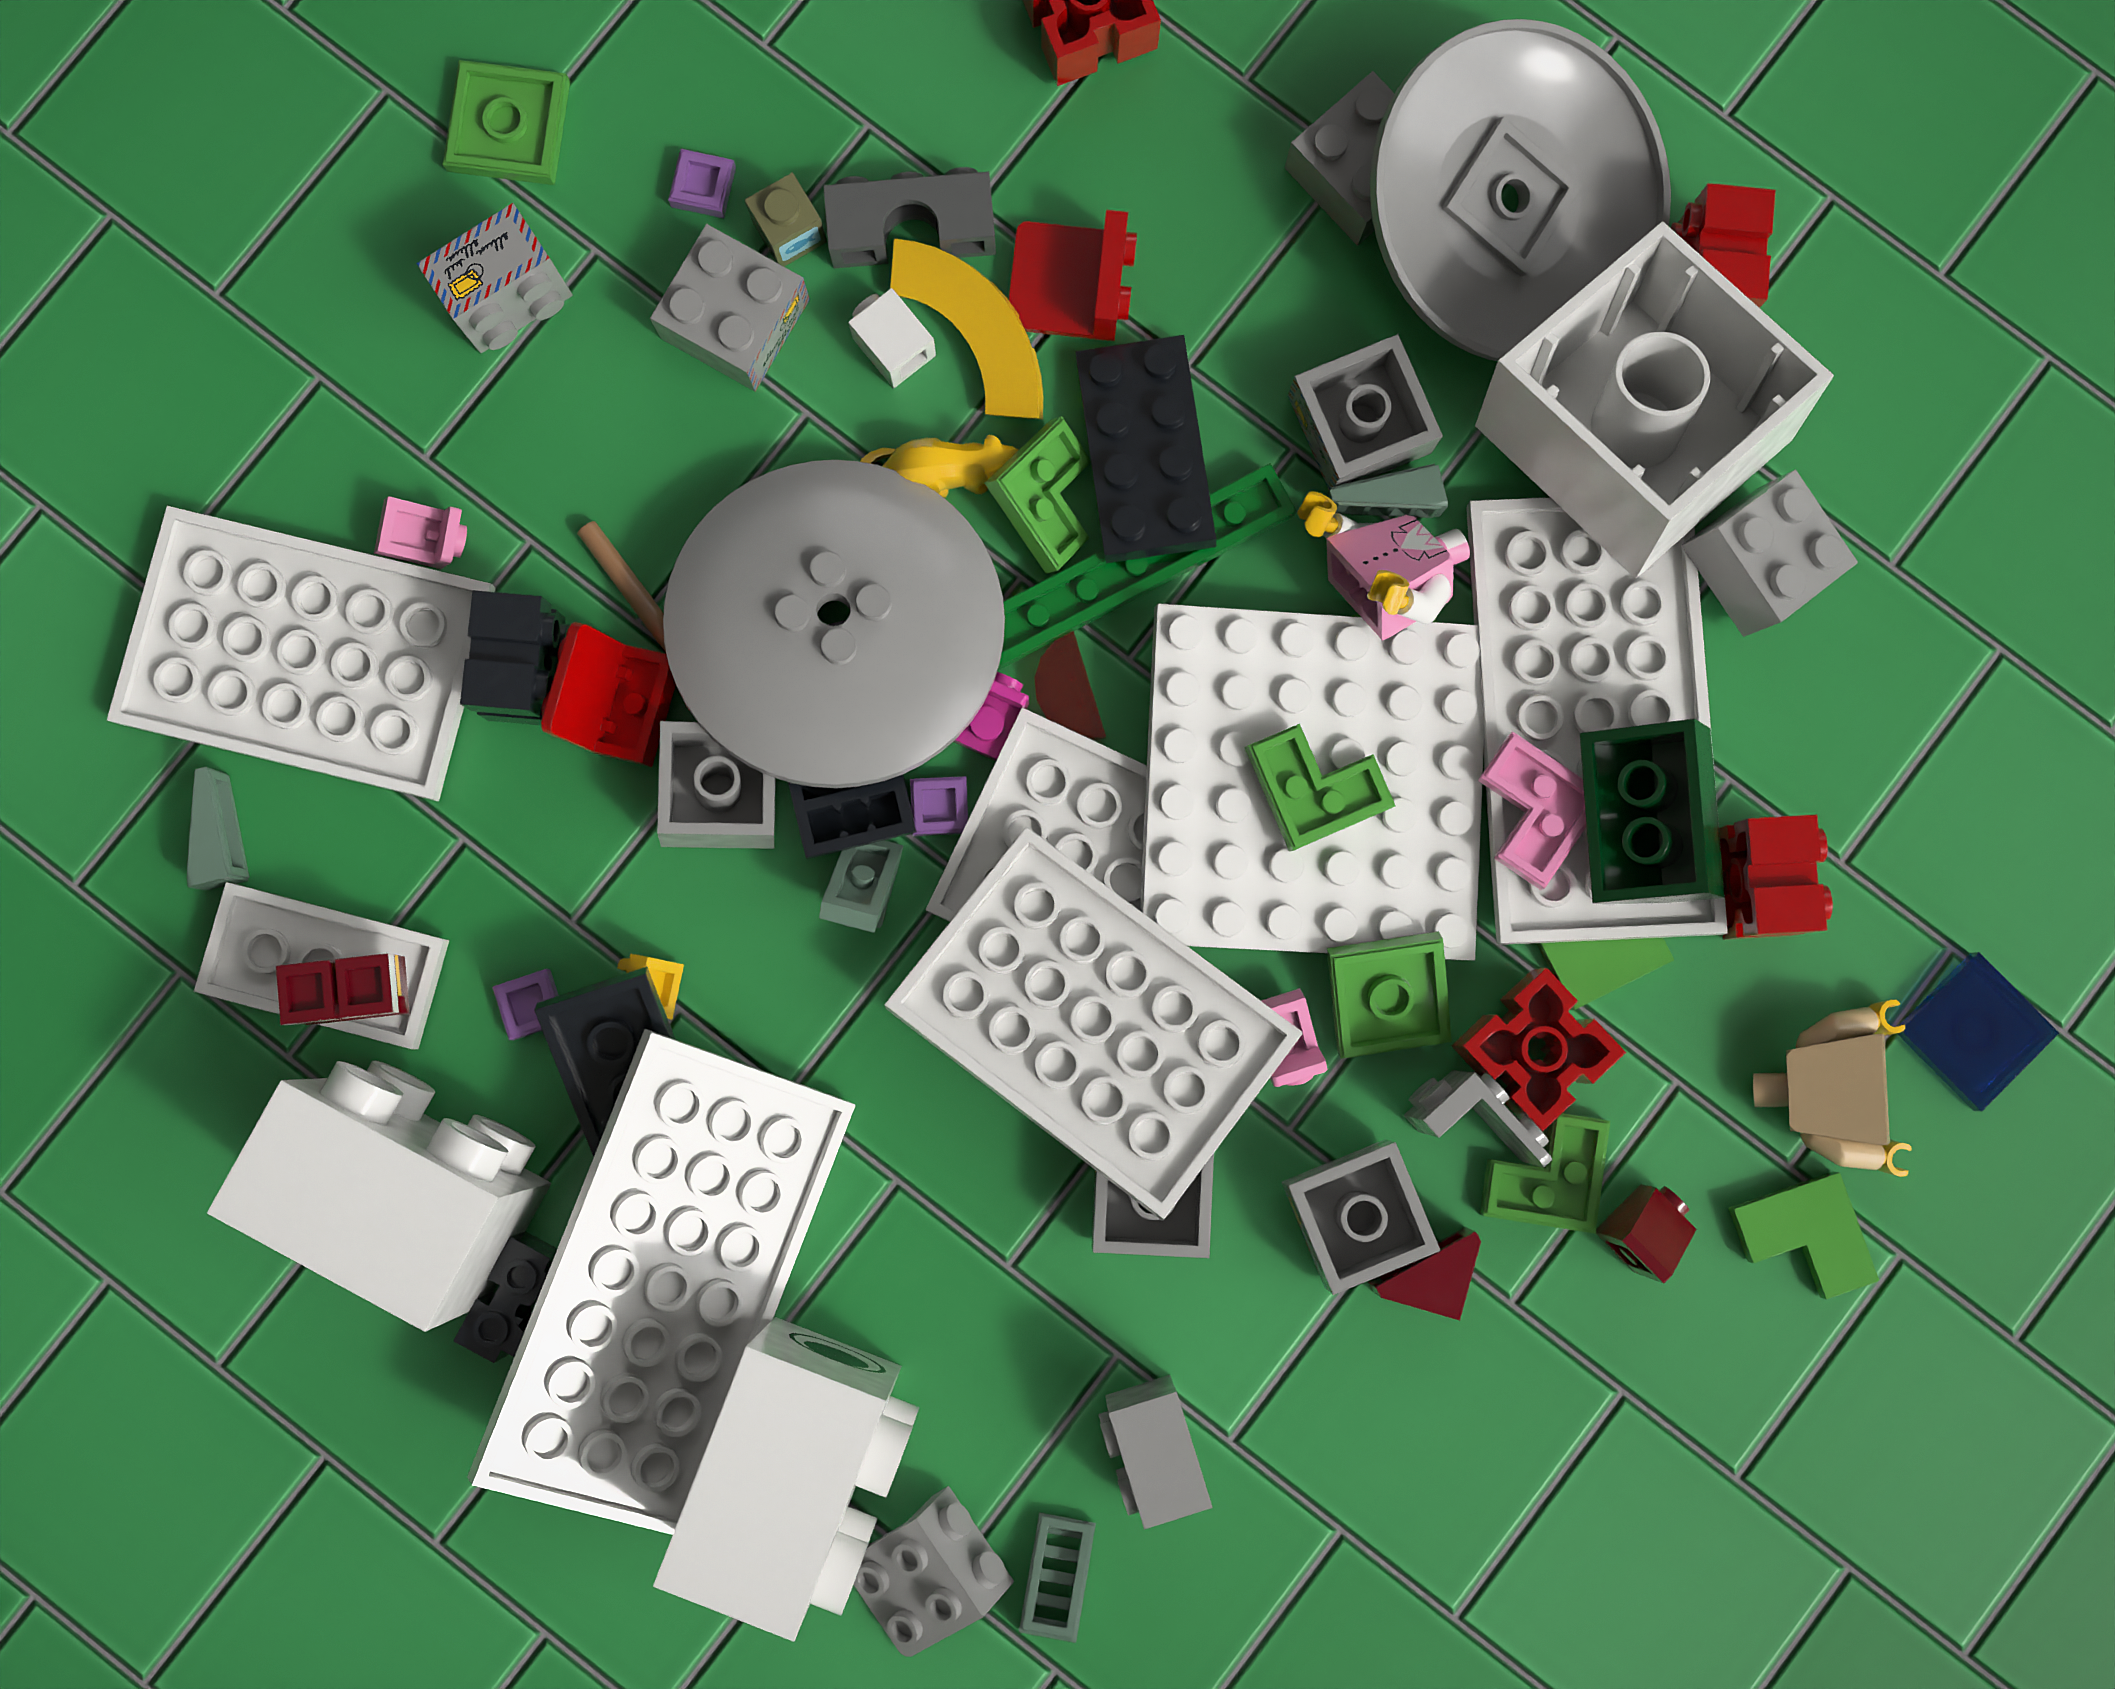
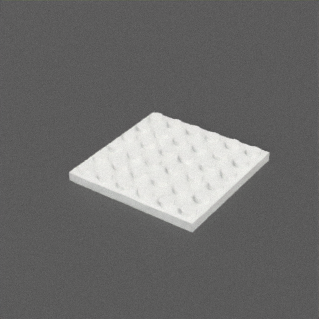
(1210, 841)

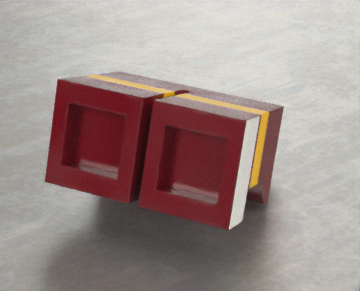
(342, 989)

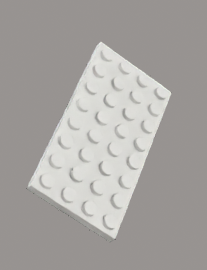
(1570, 652)
(660, 1284)

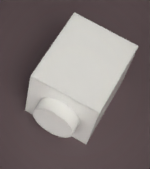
(891, 336)

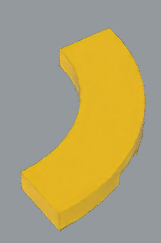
(984, 319)

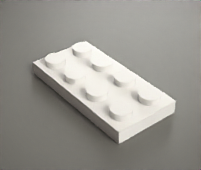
(267, 930)

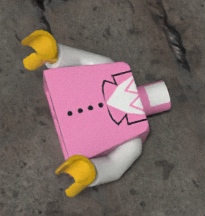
(1388, 568)

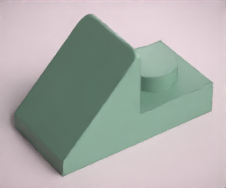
(862, 885)

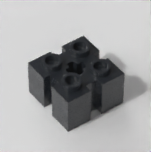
(511, 656)
(500, 1318)

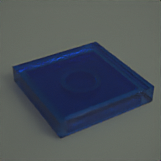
(1977, 1031)

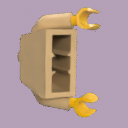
(1839, 1089)

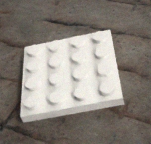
(1067, 793)

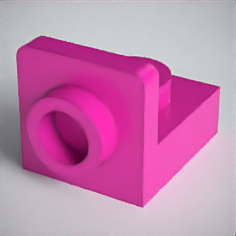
(995, 718)

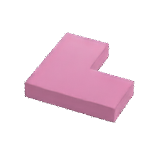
(1551, 807)

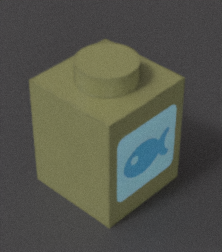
(786, 220)

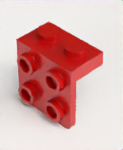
(1071, 277)
(608, 696)

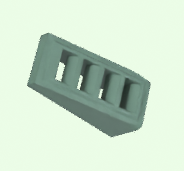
(1406, 492)
(215, 836)
(1051, 1628)

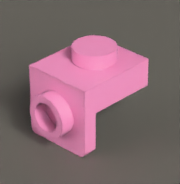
(420, 533)
(1305, 1056)

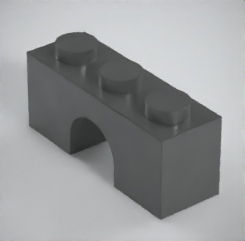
(866, 211)

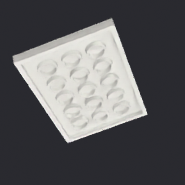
(298, 653)
(1094, 1022)

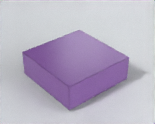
(702, 183)
(939, 805)
(518, 1000)

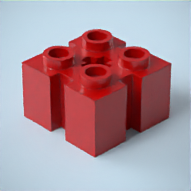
(1080, 33)
(1732, 233)
(1774, 877)
(1573, 1048)

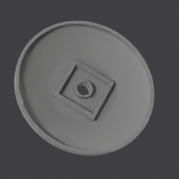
(1525, 111)
(847, 697)

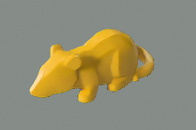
(946, 464)

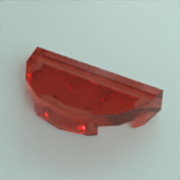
(1065, 690)

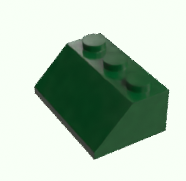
(1652, 813)

